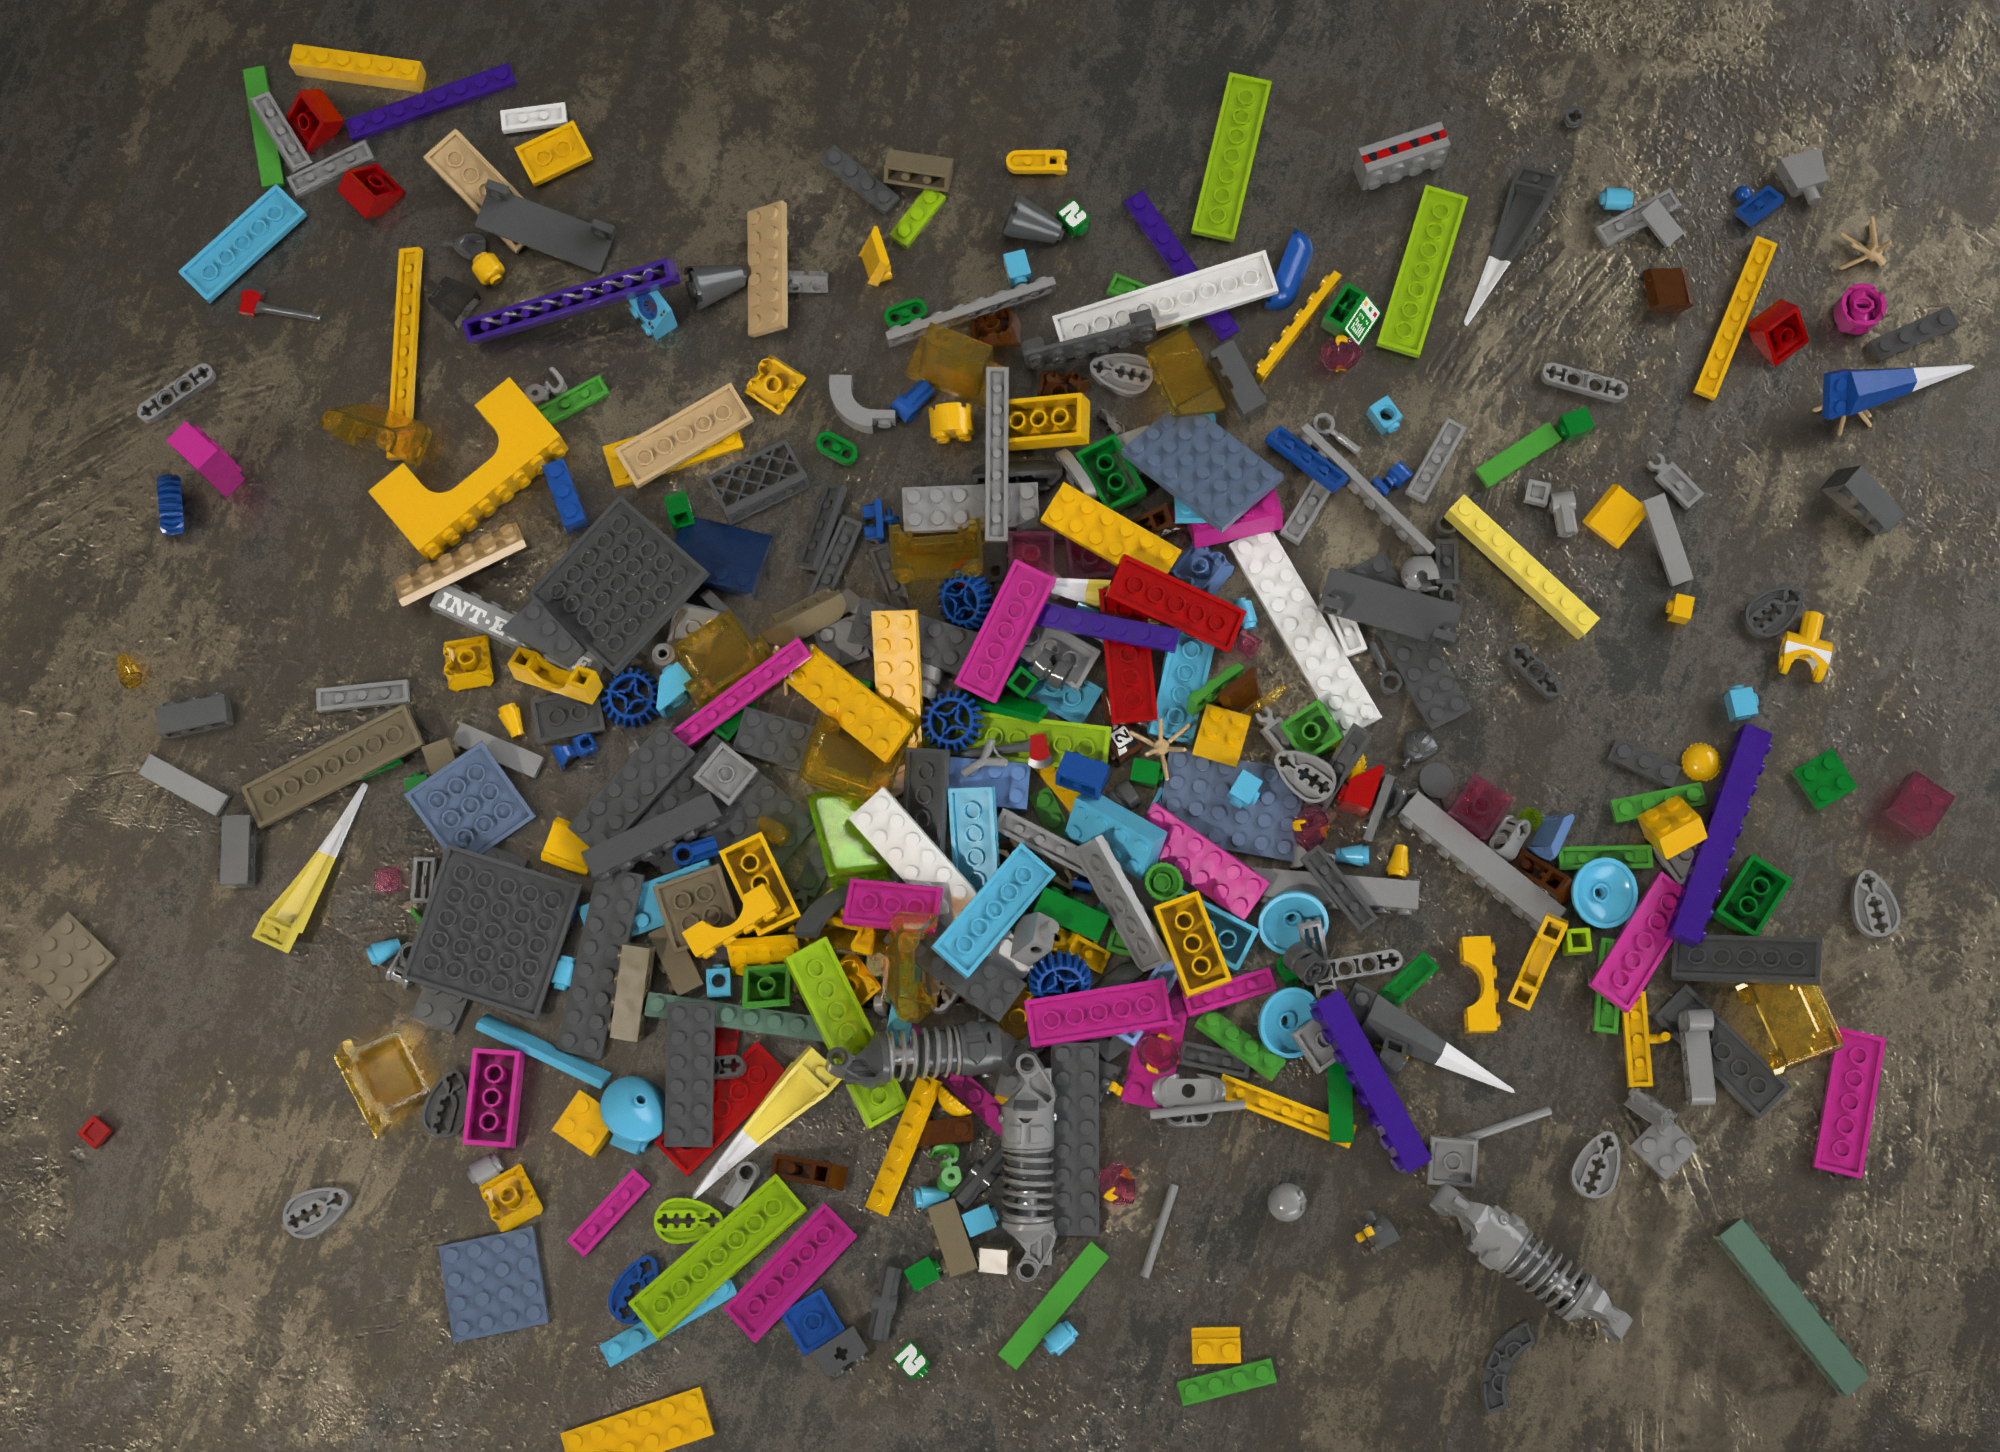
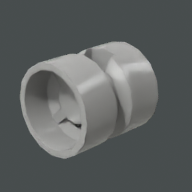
(931, 678)

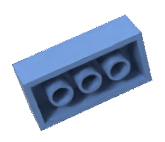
(1010, 782)

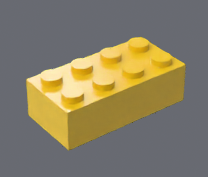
(1048, 421)
(753, 864)
(1192, 944)

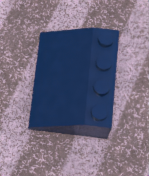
(728, 553)

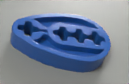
(622, 1287)

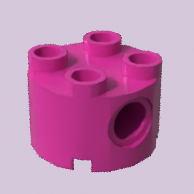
(1859, 309)

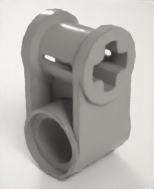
(1509, 838)
(398, 966)

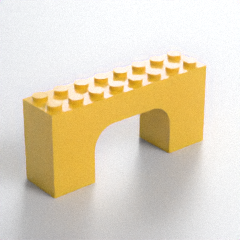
(440, 519)

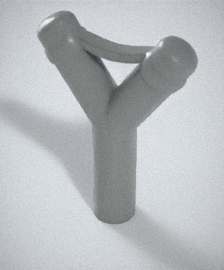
(984, 759)

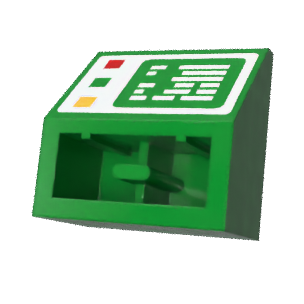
(1351, 314)

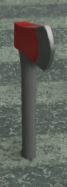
(252, 304)
(1037, 745)

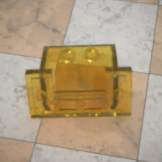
(952, 363)
(719, 657)
(382, 1078)

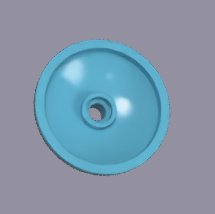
(1616, 892)
(1280, 931)
(1295, 1007)
(629, 1118)

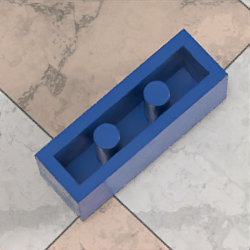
(565, 495)

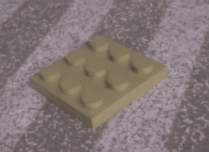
(692, 899)
(67, 960)

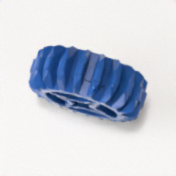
(170, 504)
(958, 601)
(630, 707)
(957, 712)
(1069, 969)

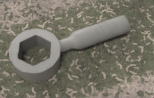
(1341, 438)

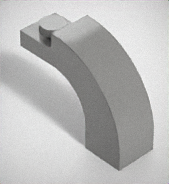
(851, 412)

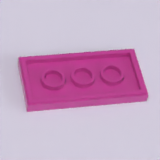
(875, 902)

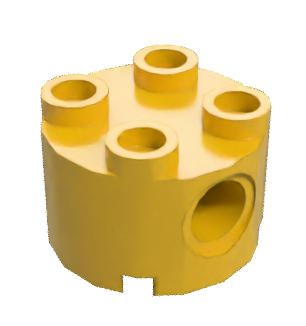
(951, 422)

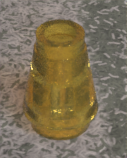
(128, 672)
(773, 830)

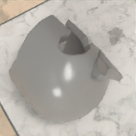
(1418, 572)
(1287, 1202)

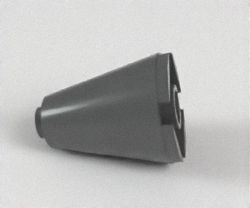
(1031, 222)
(713, 282)

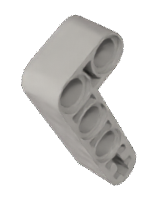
(1356, 969)
(1696, 1055)

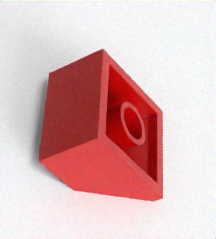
(313, 119)
(370, 190)
(1778, 331)
(1359, 792)

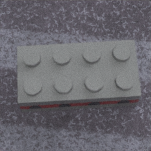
(1401, 156)

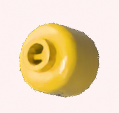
(488, 268)

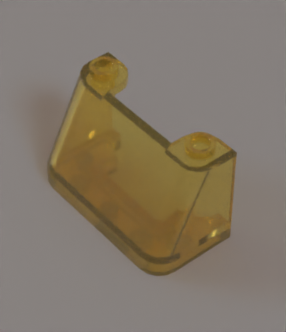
(397, 433)
(936, 555)
(845, 763)
(907, 996)
(1795, 1021)

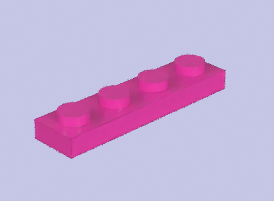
(1240, 989)
(609, 1212)

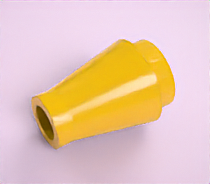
(511, 718)
(1398, 865)

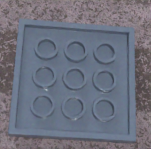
(470, 802)
(493, 1284)

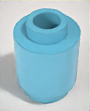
(1616, 198)
(1250, 619)
(563, 973)
(1060, 1338)

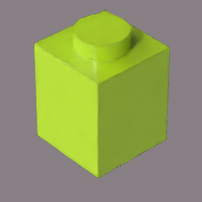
(1576, 942)

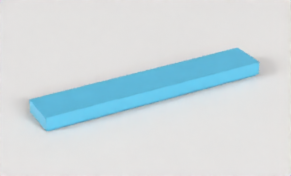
(543, 1051)

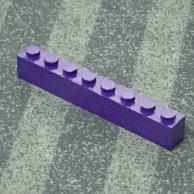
(1370, 1082)

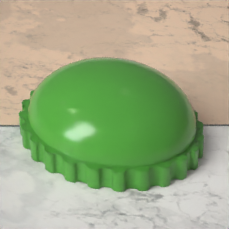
(1163, 881)

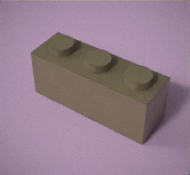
(918, 170)
(679, 967)
(951, 1238)

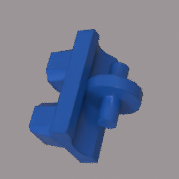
(875, 511)

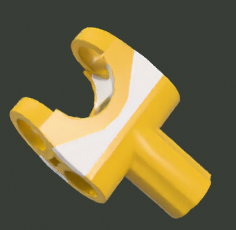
(1806, 647)

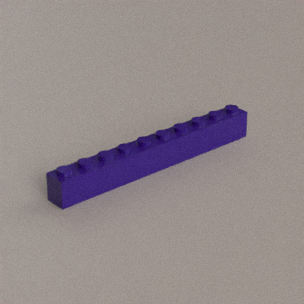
(571, 301)
(1722, 828)

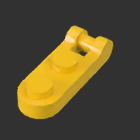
(1037, 162)

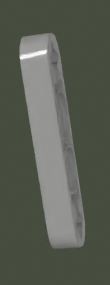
(1583, 385)
(178, 396)

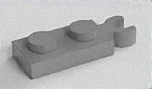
(1675, 482)
(1274, 733)

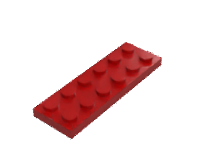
(1175, 603)
(1128, 672)
(733, 1104)

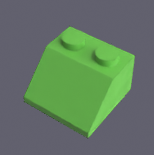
(1313, 730)
(767, 986)

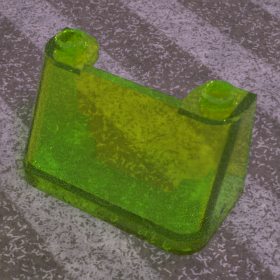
(842, 845)

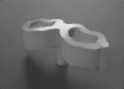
(1114, 424)

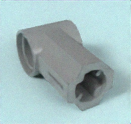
(1562, 507)
(740, 1186)

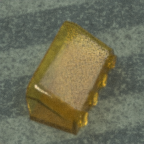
(1183, 375)

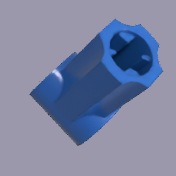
(909, 405)
(698, 850)

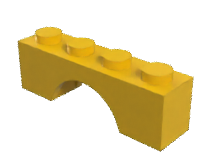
(533, 669)
(757, 906)
(1477, 954)
(1537, 960)

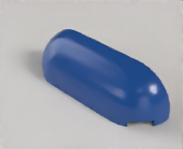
(1291, 271)

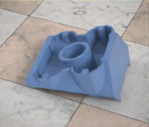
(1202, 569)
(1550, 836)

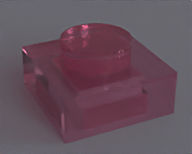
(1247, 643)
(386, 880)

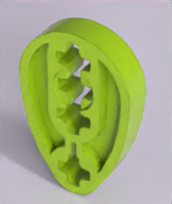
(683, 1207)

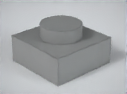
(1537, 493)

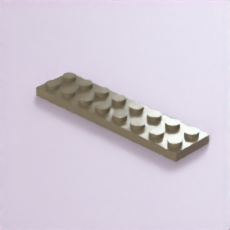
(332, 766)

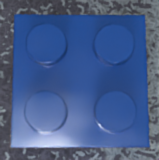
(813, 1322)

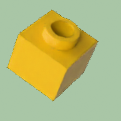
(1680, 608)

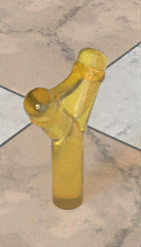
(1260, 703)

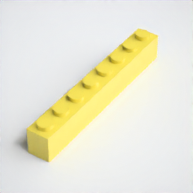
(1521, 567)

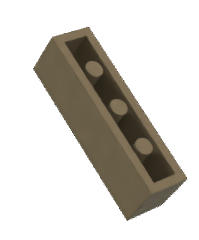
(632, 989)

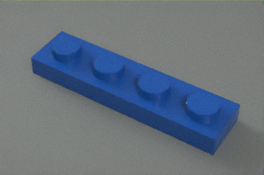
(1306, 459)

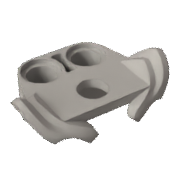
(1168, 1093)

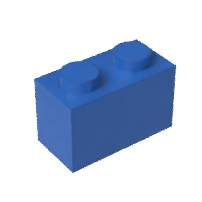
(1082, 774)

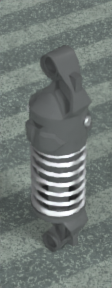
(959, 1049)

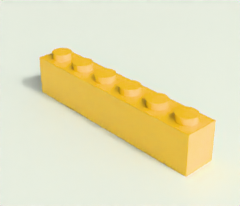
(357, 68)

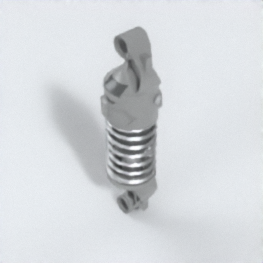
(1026, 1140)
(1509, 1246)

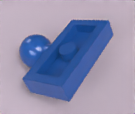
(1757, 206)

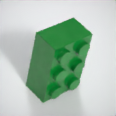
(1111, 474)
(1751, 897)
(1073, 914)

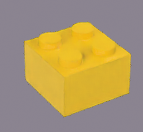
(1221, 735)
(1672, 827)
(583, 1124)

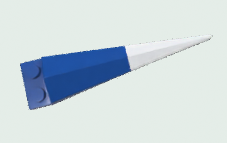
(1860, 389)

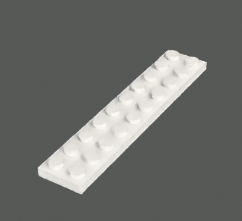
(1177, 299)
(1304, 630)
(923, 863)

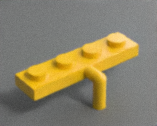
(1637, 1044)

